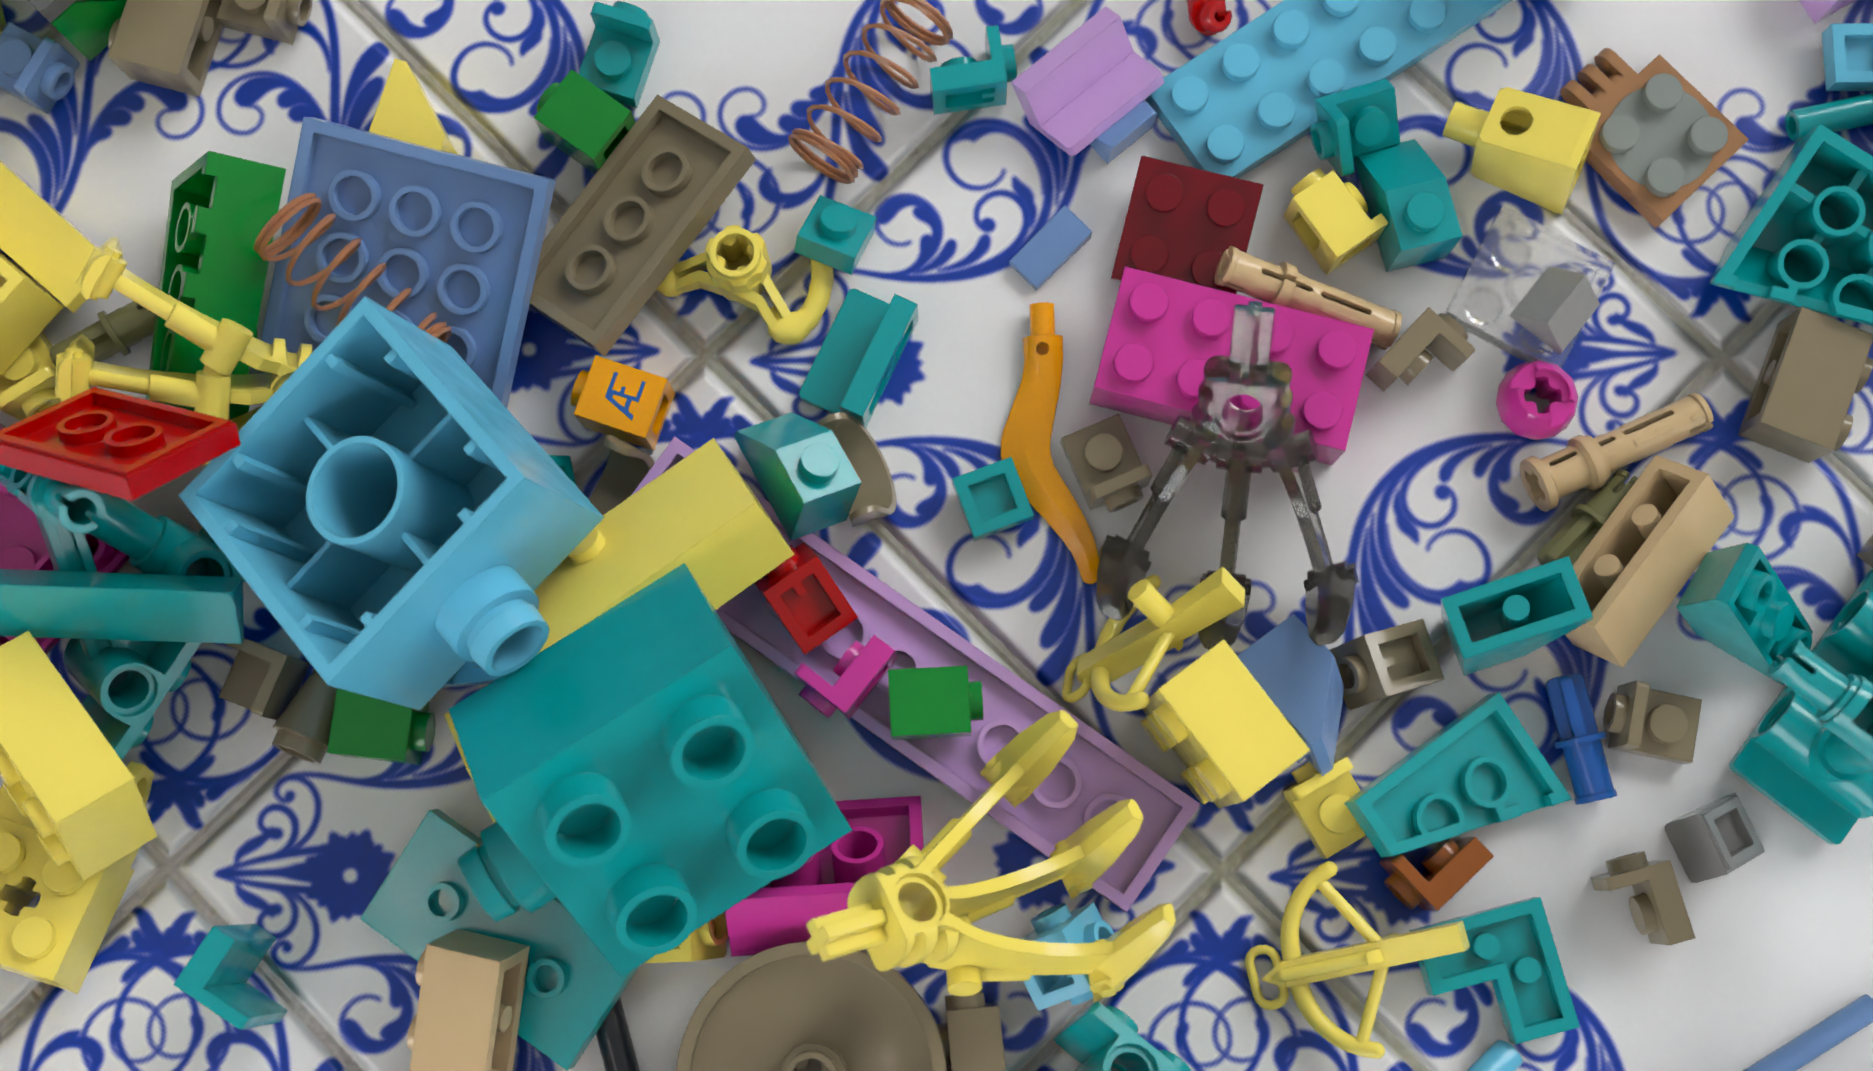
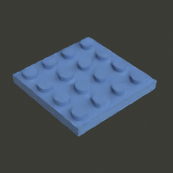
(442, 224)

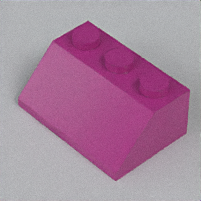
(781, 909)

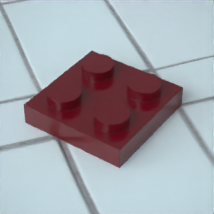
(1185, 221)

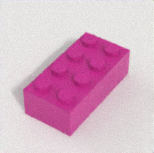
(1170, 329)

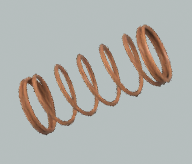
(840, 155)
(439, 330)

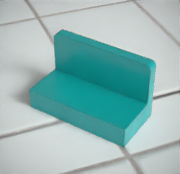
(859, 355)
(220, 975)

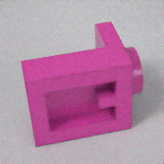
(859, 674)

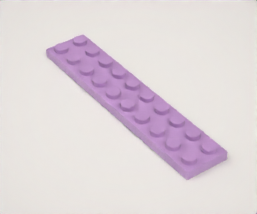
(1082, 784)

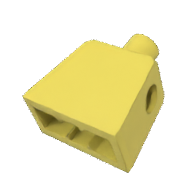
(1526, 144)

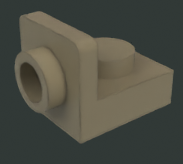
(266, 18)
(1408, 356)
(1106, 464)
(1387, 663)
(1652, 722)
(1657, 900)

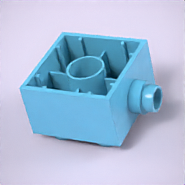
(393, 513)

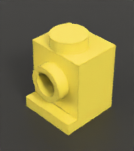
(1332, 219)

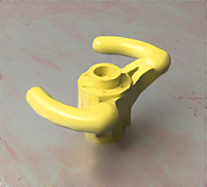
(741, 273)

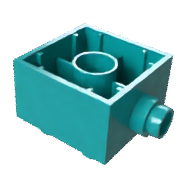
(638, 777)

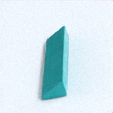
(121, 606)

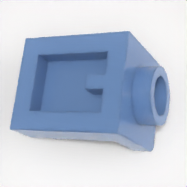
(34, 68)

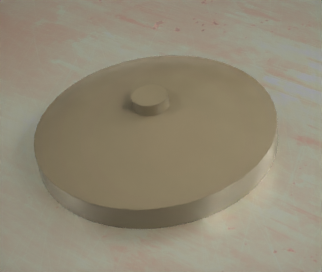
(811, 1015)

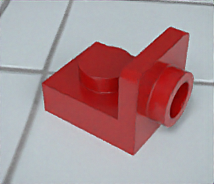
(806, 599)

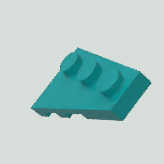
(1457, 781)

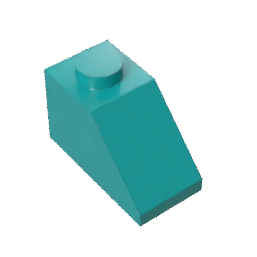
(1413, 200)
(800, 472)
(1514, 615)

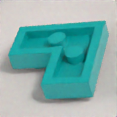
(1519, 956)

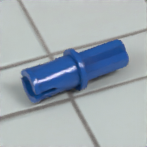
(1580, 738)

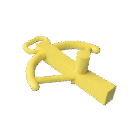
(1149, 640)
(1375, 954)

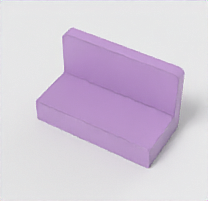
(1085, 83)

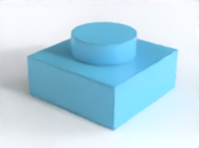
(1848, 56)

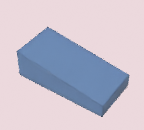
(1051, 247)

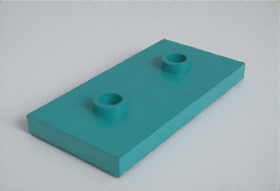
(566, 978)

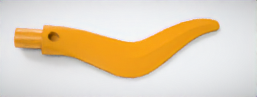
(1029, 440)

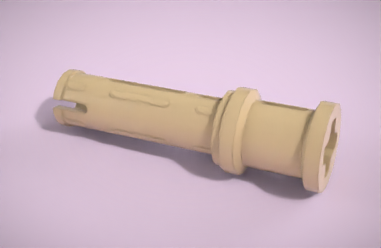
(1592, 460)

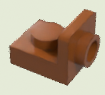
(1448, 870)

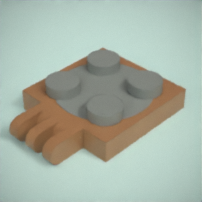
(1653, 132)

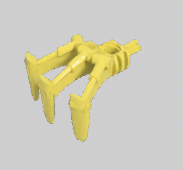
(223, 345)
(912, 917)

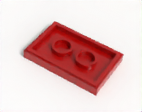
(115, 442)

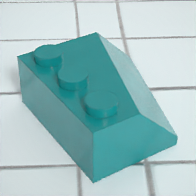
(1810, 232)

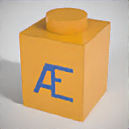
(622, 402)

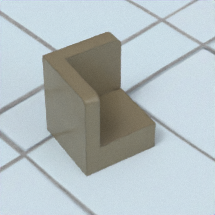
(263, 679)

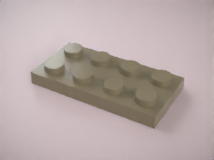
(634, 222)

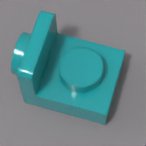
(620, 51)
(974, 84)
(1355, 124)

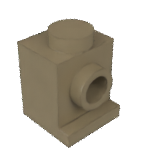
(972, 1034)

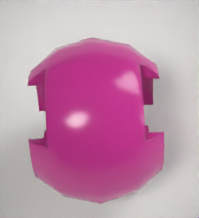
(1550, 384)

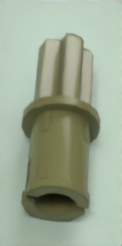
(113, 332)
(1586, 521)

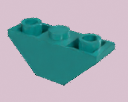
(1743, 607)

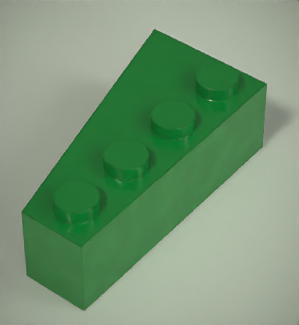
(211, 255)

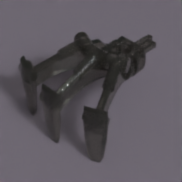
(1238, 451)

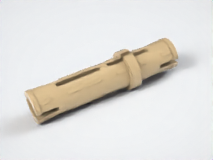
(1286, 287)

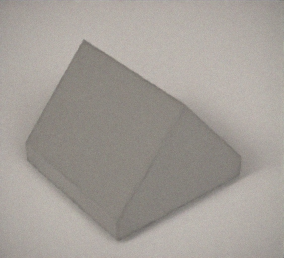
(1556, 307)

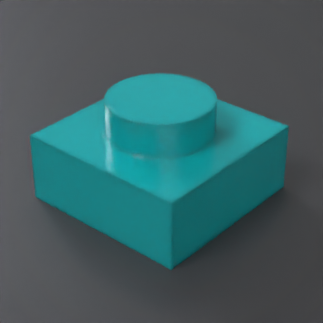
(835, 234)
(992, 499)

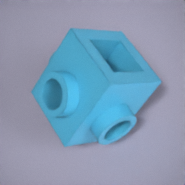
(1064, 926)

